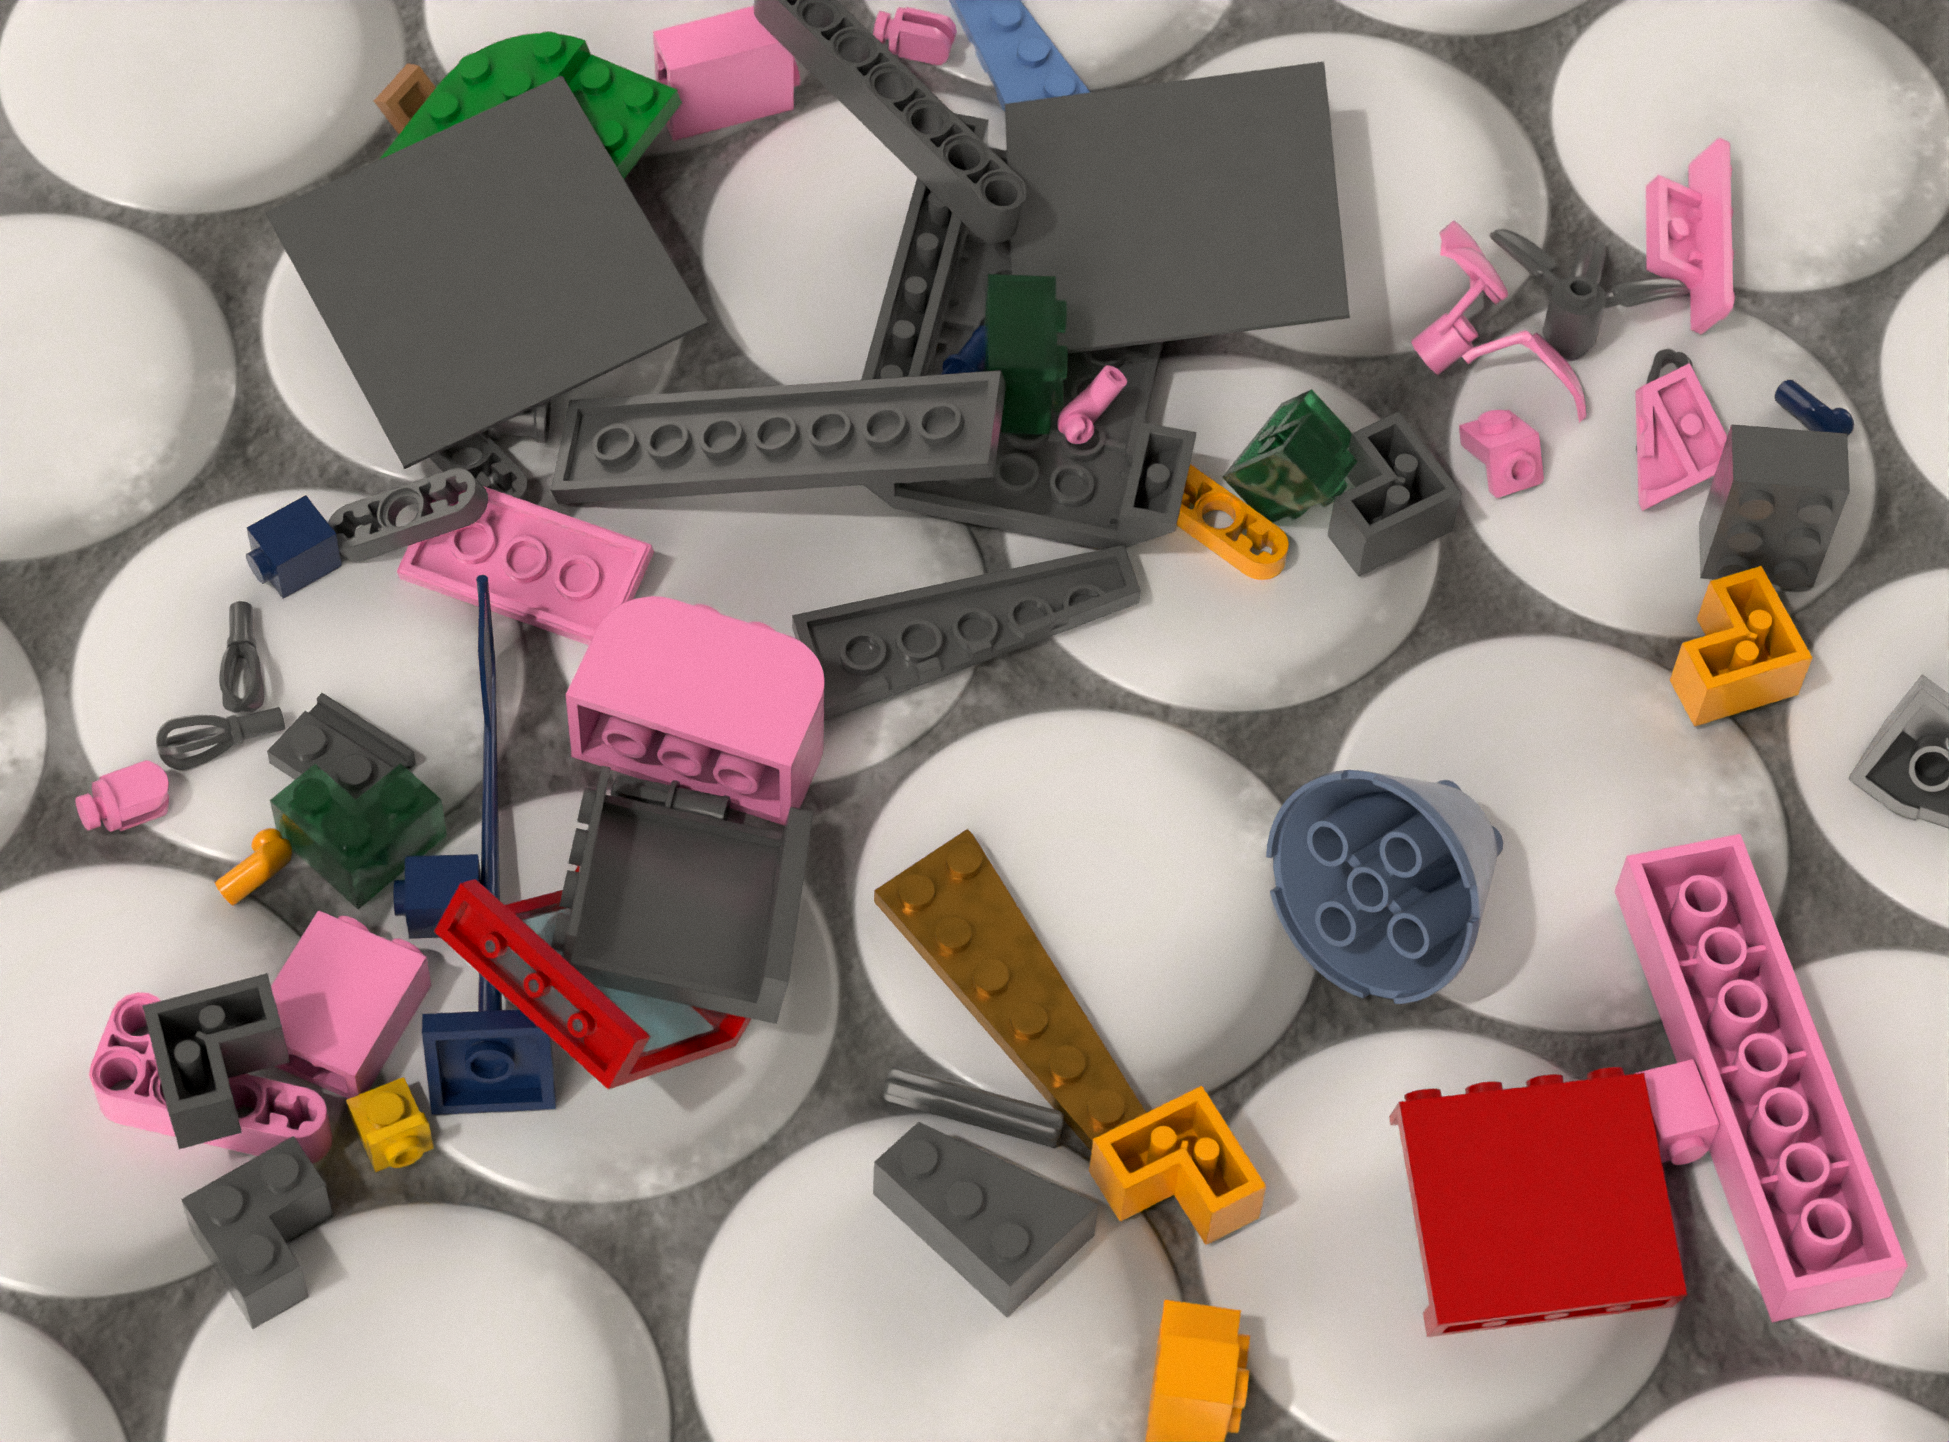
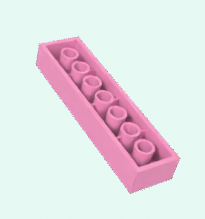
(1784, 1129)

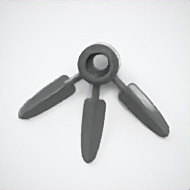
(1578, 300)

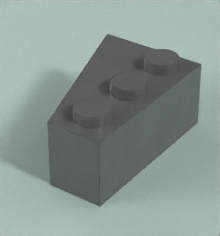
(982, 1213)

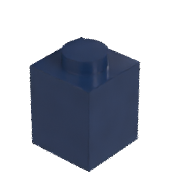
(292, 547)
(429, 889)

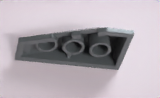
(1910, 757)

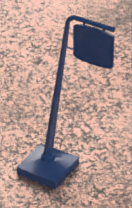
(492, 1054)

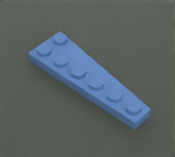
(1015, 51)

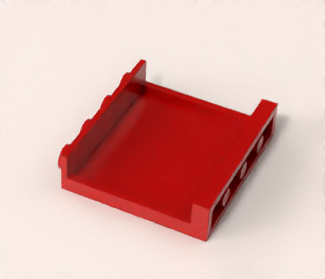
(1539, 1202)

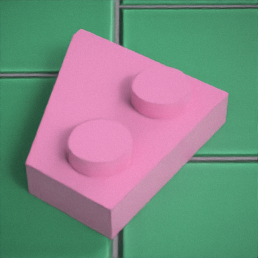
(1675, 436)

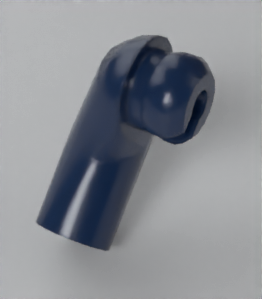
(1811, 411)

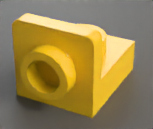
(390, 1125)

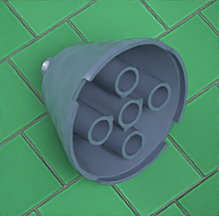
(1382, 880)

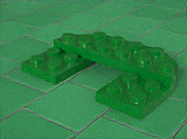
(618, 102)

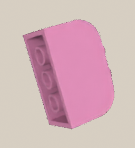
(700, 703)

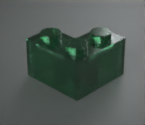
(1022, 343)
(1294, 460)
(360, 841)

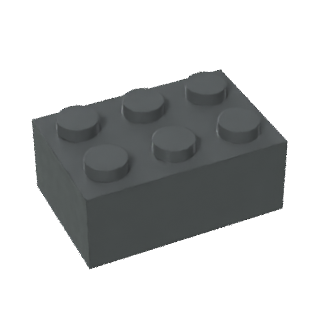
(1774, 504)

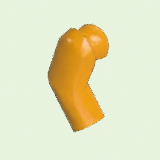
(269, 857)

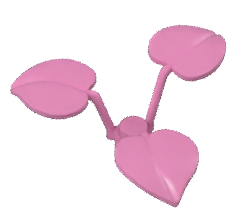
(1452, 333)

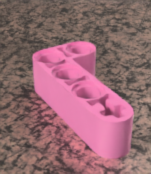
(278, 1107)

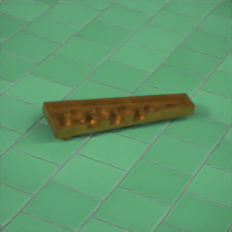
(993, 962)

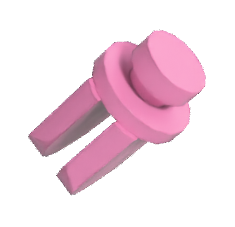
(916, 34)
(126, 798)

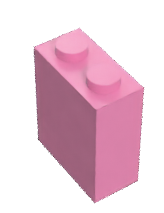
(724, 72)
(346, 1002)

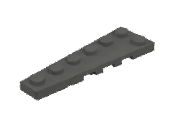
(936, 630)

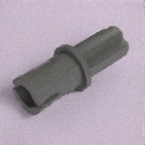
(672, 797)

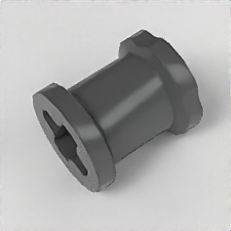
(528, 424)

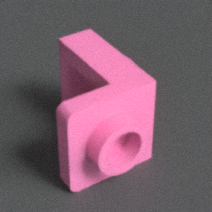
(1507, 449)

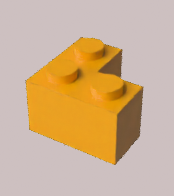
(1748, 650)
(1181, 1153)
(1198, 1374)

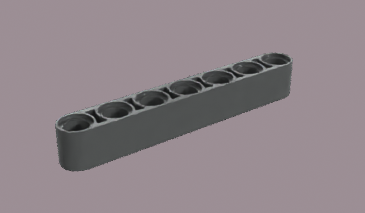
(900, 112)

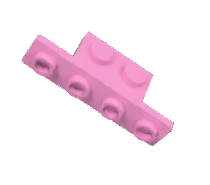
(1693, 234)

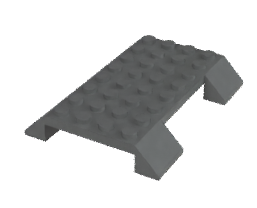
(1092, 494)

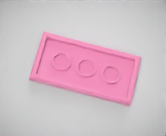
(537, 566)

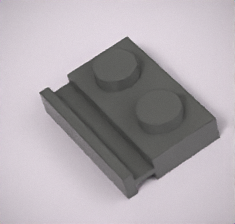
(341, 745)

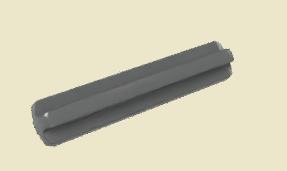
(973, 1106)

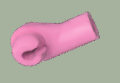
(1081, 413)

